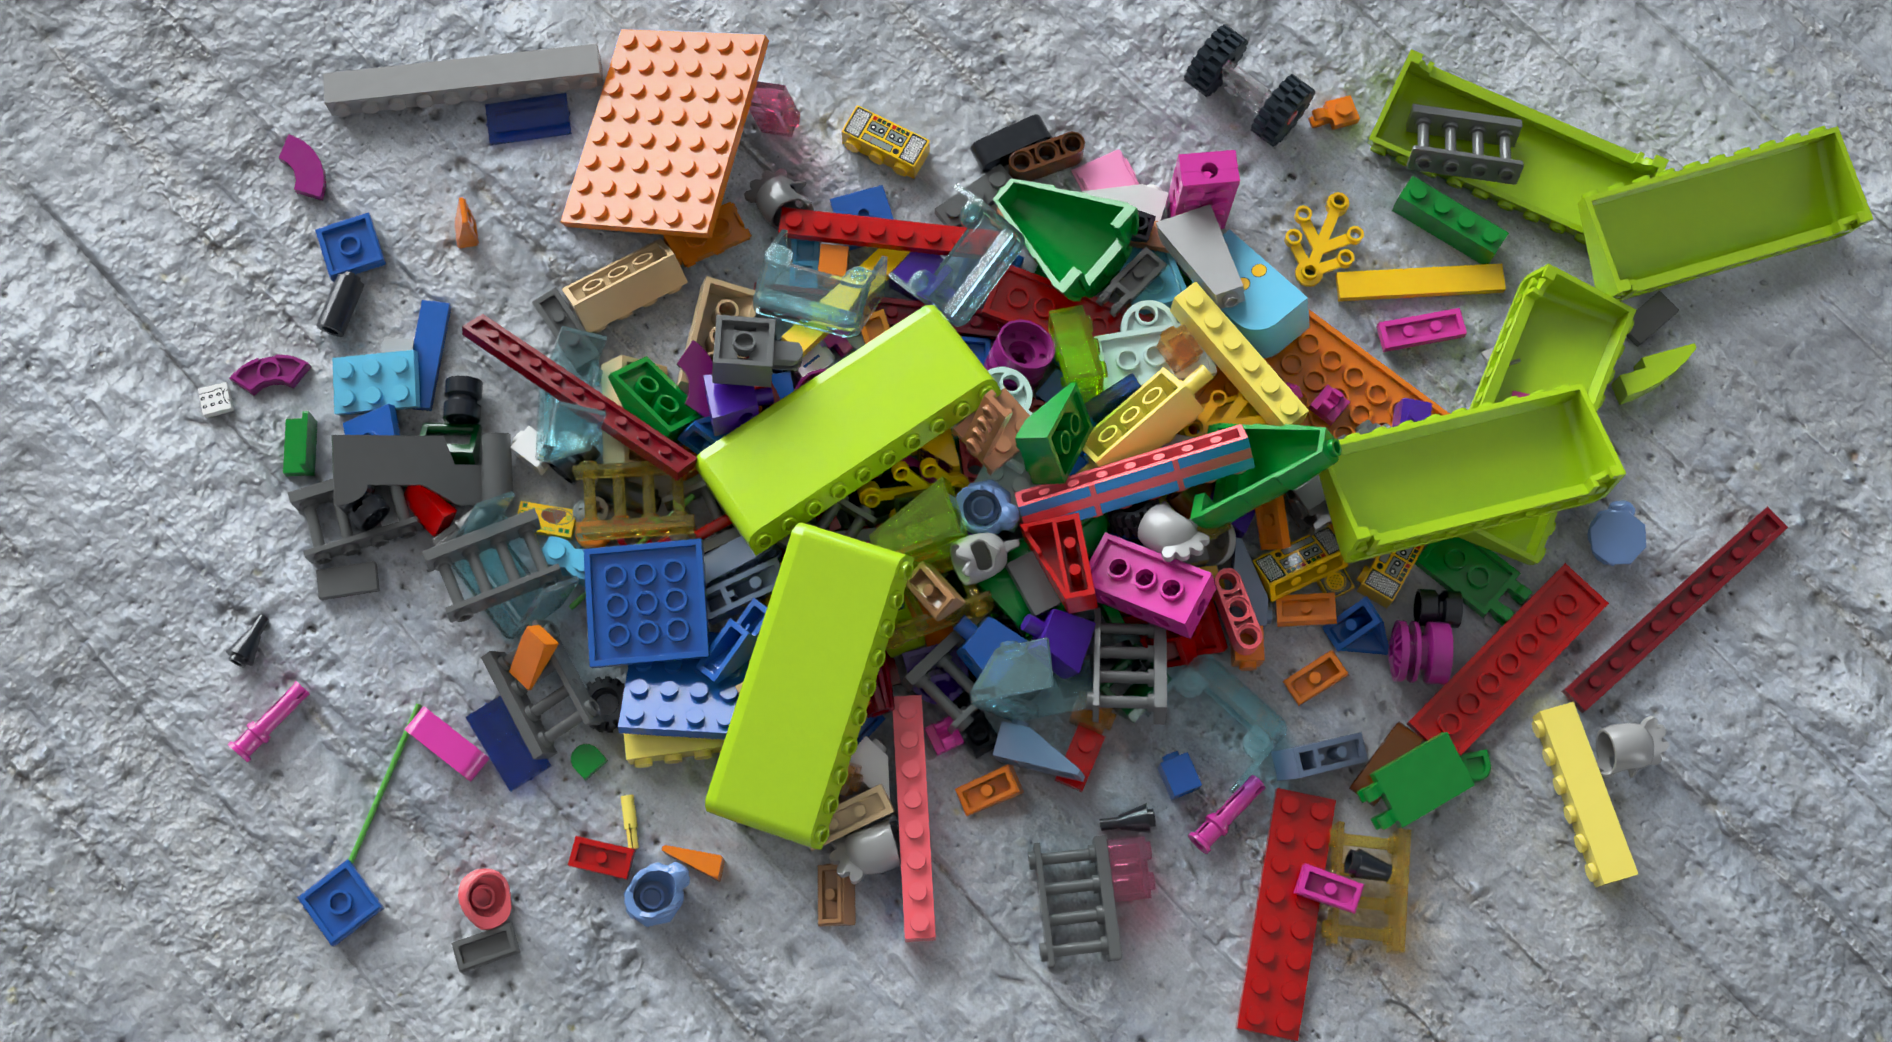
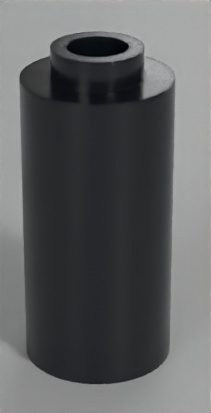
(340, 304)
(633, 494)

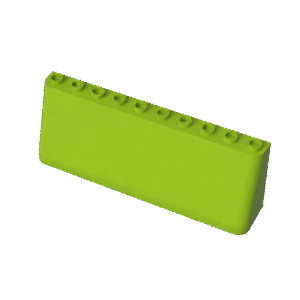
(1556, 156)
(1722, 213)
(1562, 337)
(844, 427)
(1468, 472)
(808, 685)

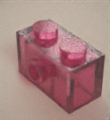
(774, 109)
(1130, 868)

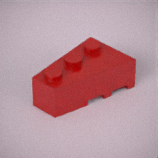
(1064, 559)

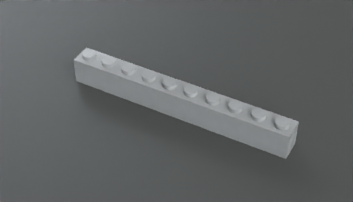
(463, 80)

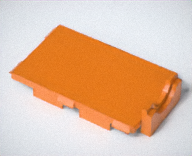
(727, 233)

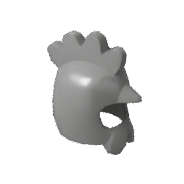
(1171, 534)
(980, 556)
(1632, 745)
(866, 851)

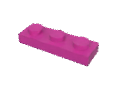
(1421, 329)

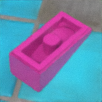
(1328, 888)

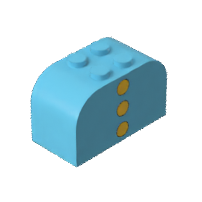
(1272, 307)

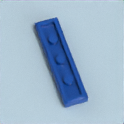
(430, 343)

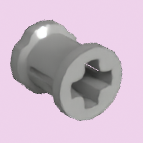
(601, 506)

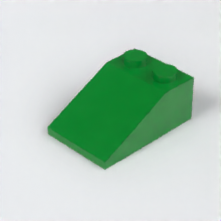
(653, 398)
(1055, 437)

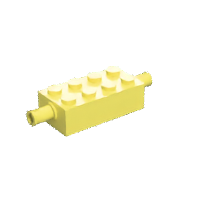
(1146, 418)

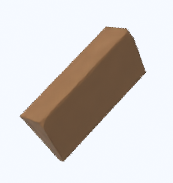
(934, 591)
(835, 898)

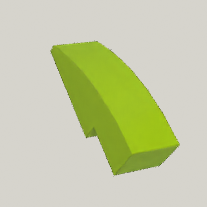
(1650, 373)

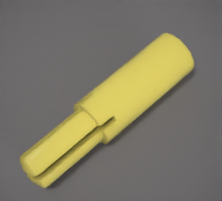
(630, 820)

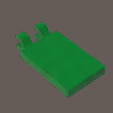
(1476, 573)
(1417, 782)

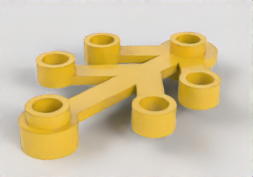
(1321, 243)
(1229, 417)
(916, 483)

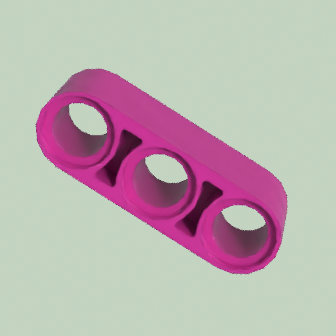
(447, 743)

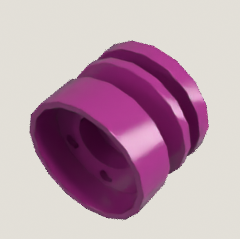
(1023, 348)
(1424, 652)

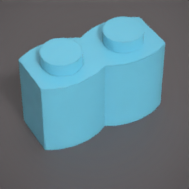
(569, 559)

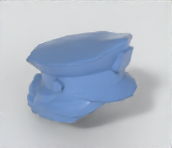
(987, 507)
(1617, 534)
(656, 893)

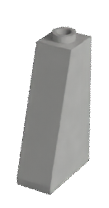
(1203, 254)

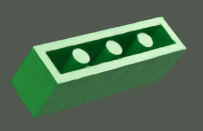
(1449, 221)

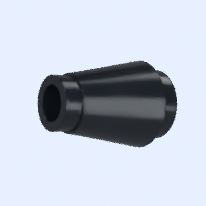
(1366, 866)

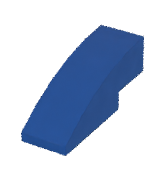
(734, 643)

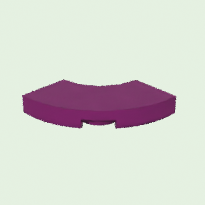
(306, 166)
(696, 363)
(270, 371)

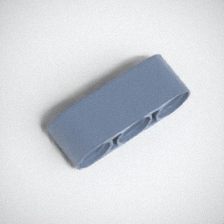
(734, 559)

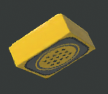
(1337, 582)

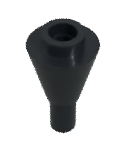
(246, 647)
(1137, 819)

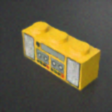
(885, 142)
(1300, 564)
(1387, 575)

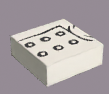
(216, 400)

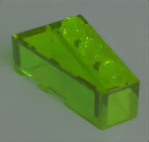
(1077, 350)
(924, 523)

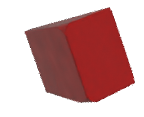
(430, 509)

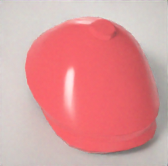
(485, 898)

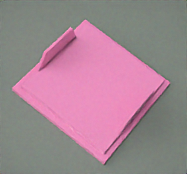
(1105, 172)

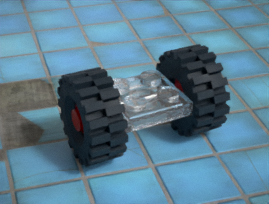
(1218, 64)

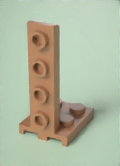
(993, 429)

